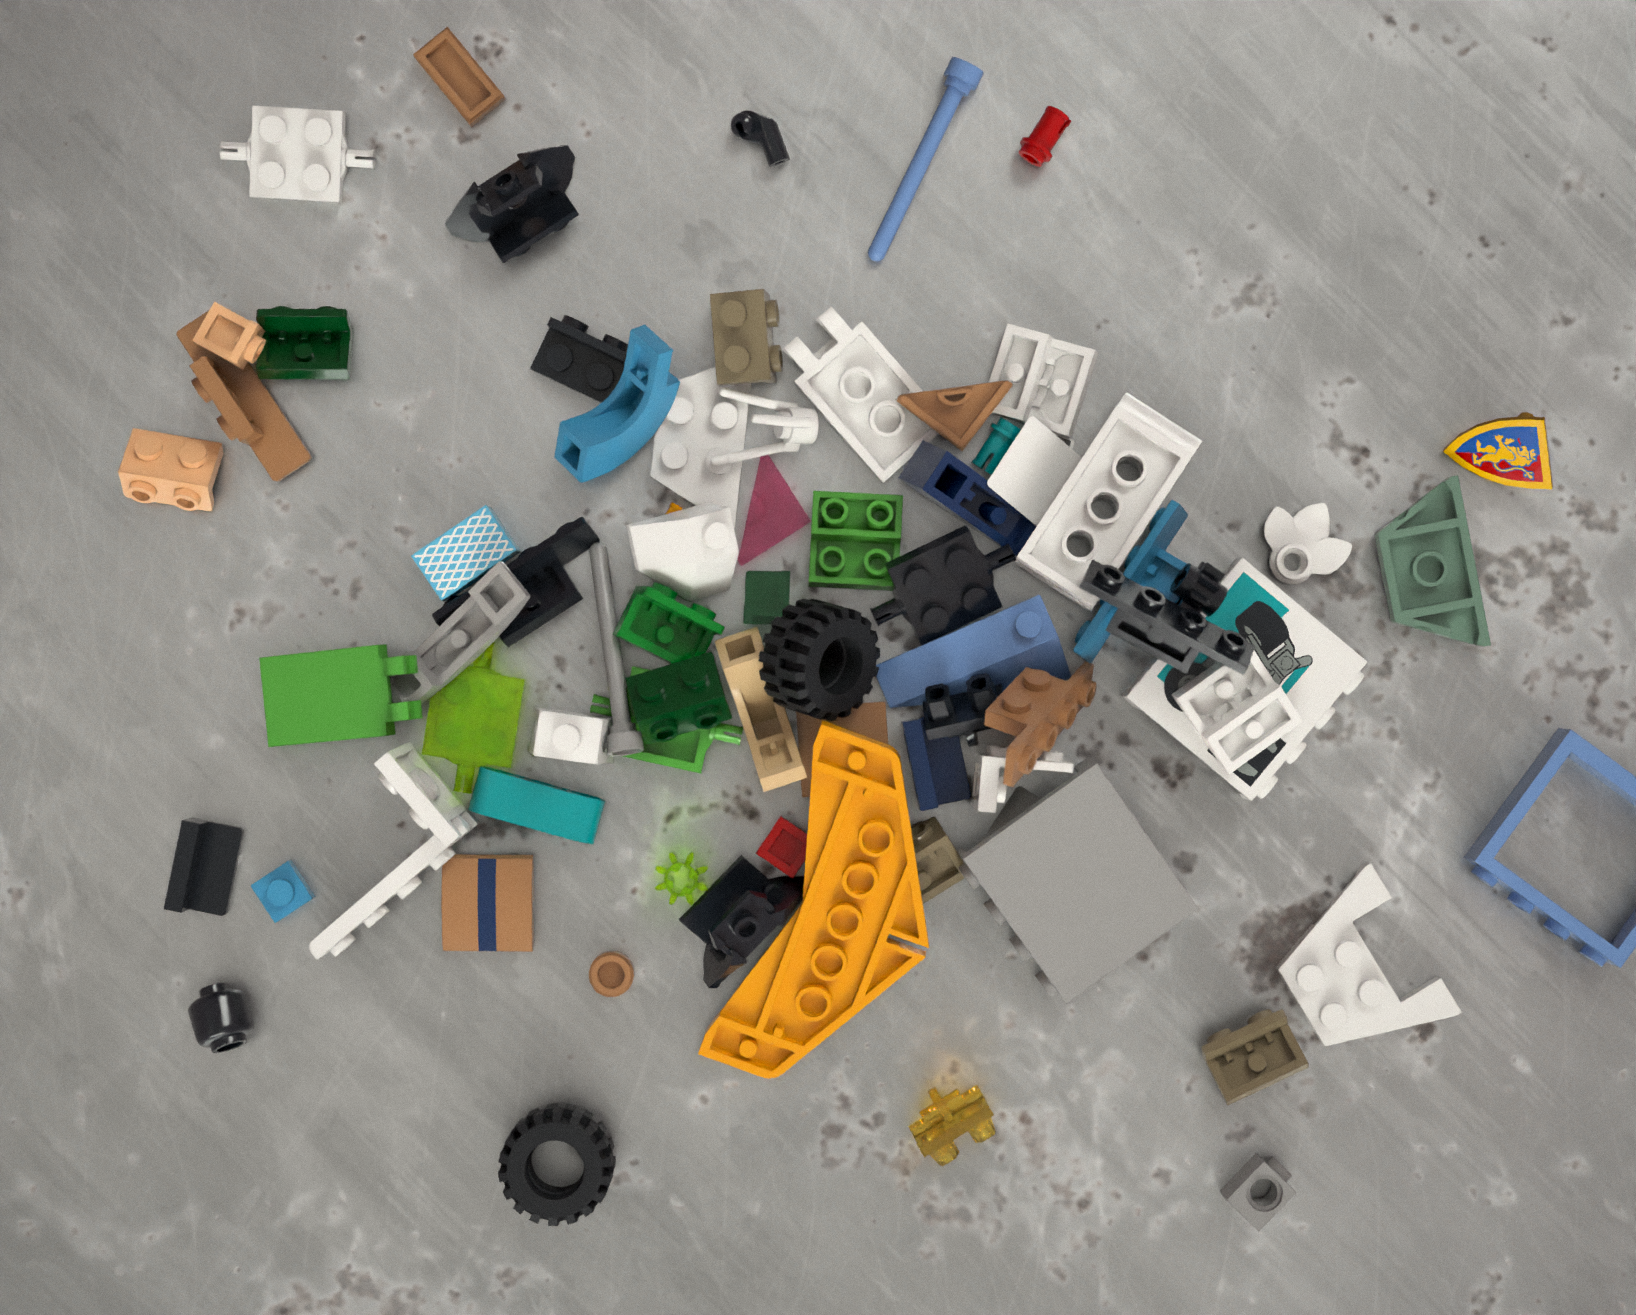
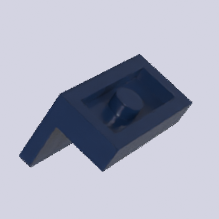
(935, 766)

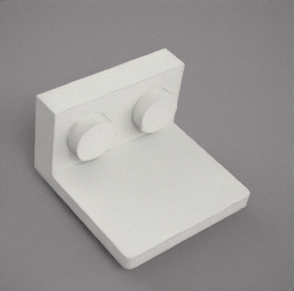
(988, 782)

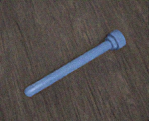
(960, 80)

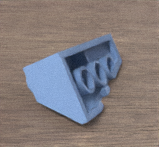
(994, 645)

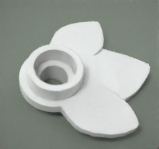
(1305, 538)

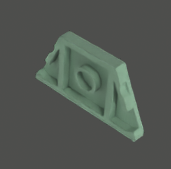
(1432, 568)

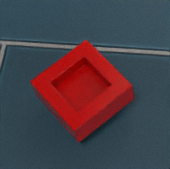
(785, 847)

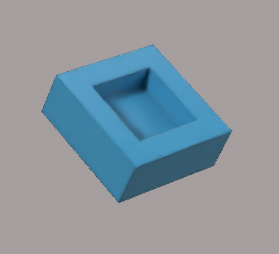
(283, 891)

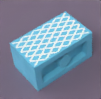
(465, 553)

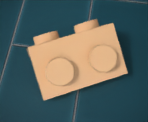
(170, 469)

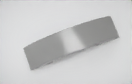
(463, 636)

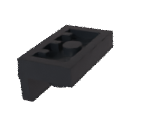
(580, 359)

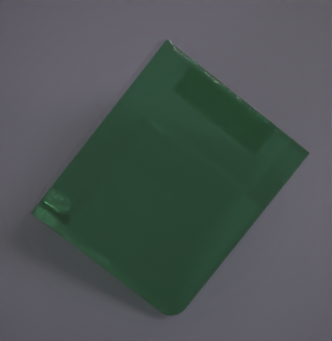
(765, 596)

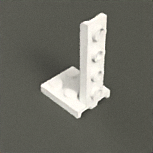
(431, 807)

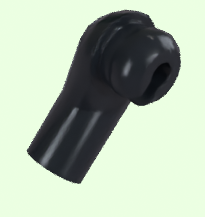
(762, 131)

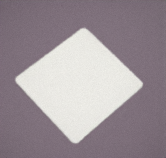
(1033, 470)

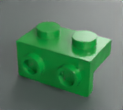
(665, 626)

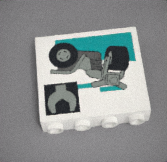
(1295, 650)

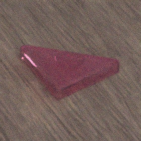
(771, 514)

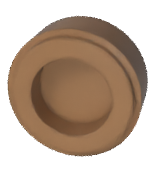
(611, 973)

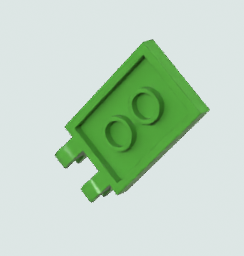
(334, 695)

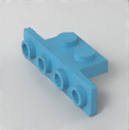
(1145, 565)

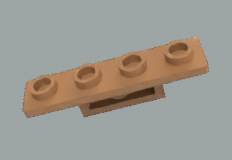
(245, 407)
(1036, 712)

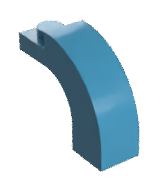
(627, 417)

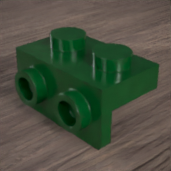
(305, 343)
(678, 698)

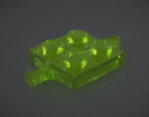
(475, 720)

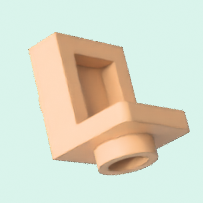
(230, 336)

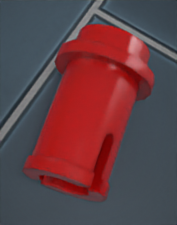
(1044, 136)

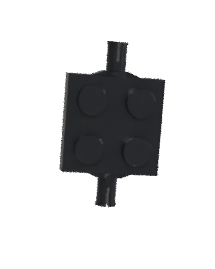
(943, 585)

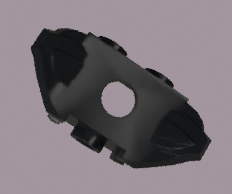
(538, 179)
(739, 915)

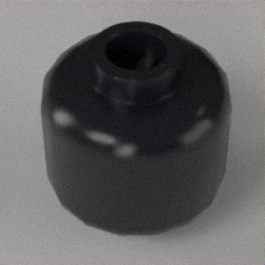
(221, 1018)

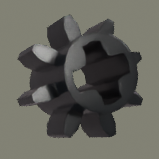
(1199, 588)

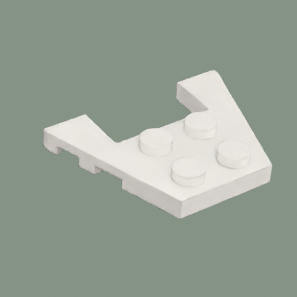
(1341, 981)

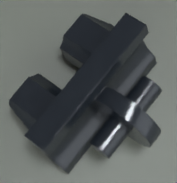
(960, 712)

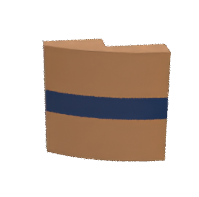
(488, 903)

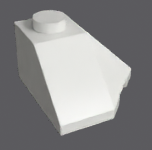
(687, 550)

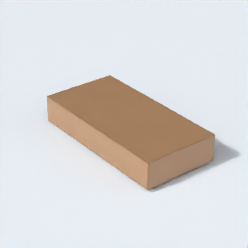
(459, 77)

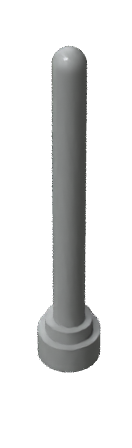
(623, 735)

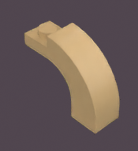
(764, 721)

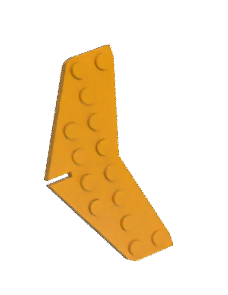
(836, 943)

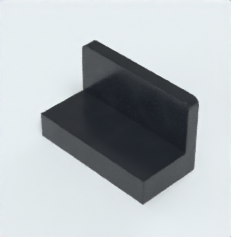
(204, 867)

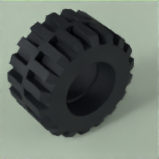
(819, 659)
(539, 1197)

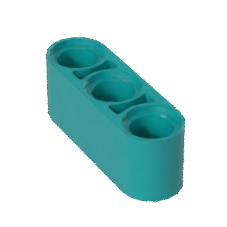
(536, 805)

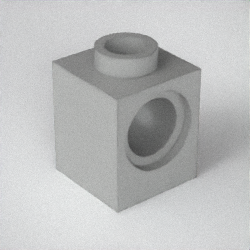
(1259, 1210)

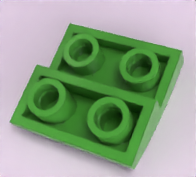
(854, 539)

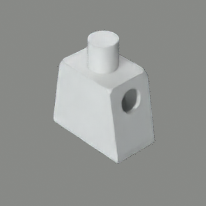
(570, 736)

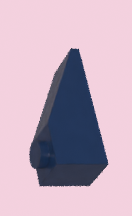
(966, 496)

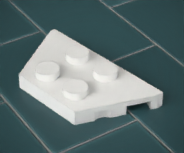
(695, 431)

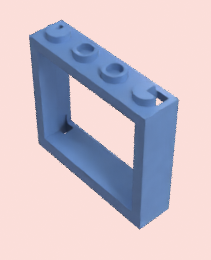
(1481, 854)

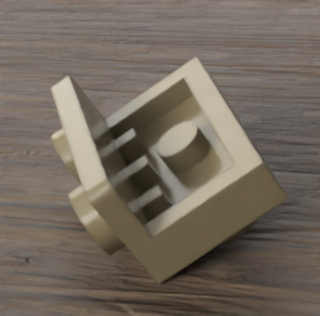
(745, 337)
(1253, 1055)

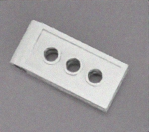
(1130, 436)

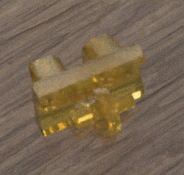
(950, 1118)

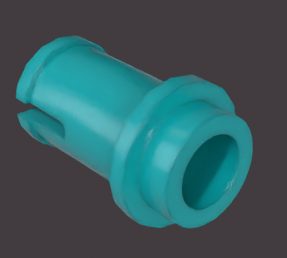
(997, 444)

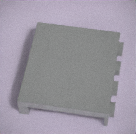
(1077, 883)

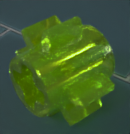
(693, 874)

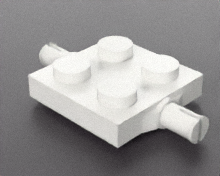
(297, 154)

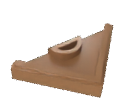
(956, 411)

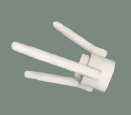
(790, 424)

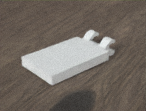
(856, 389)

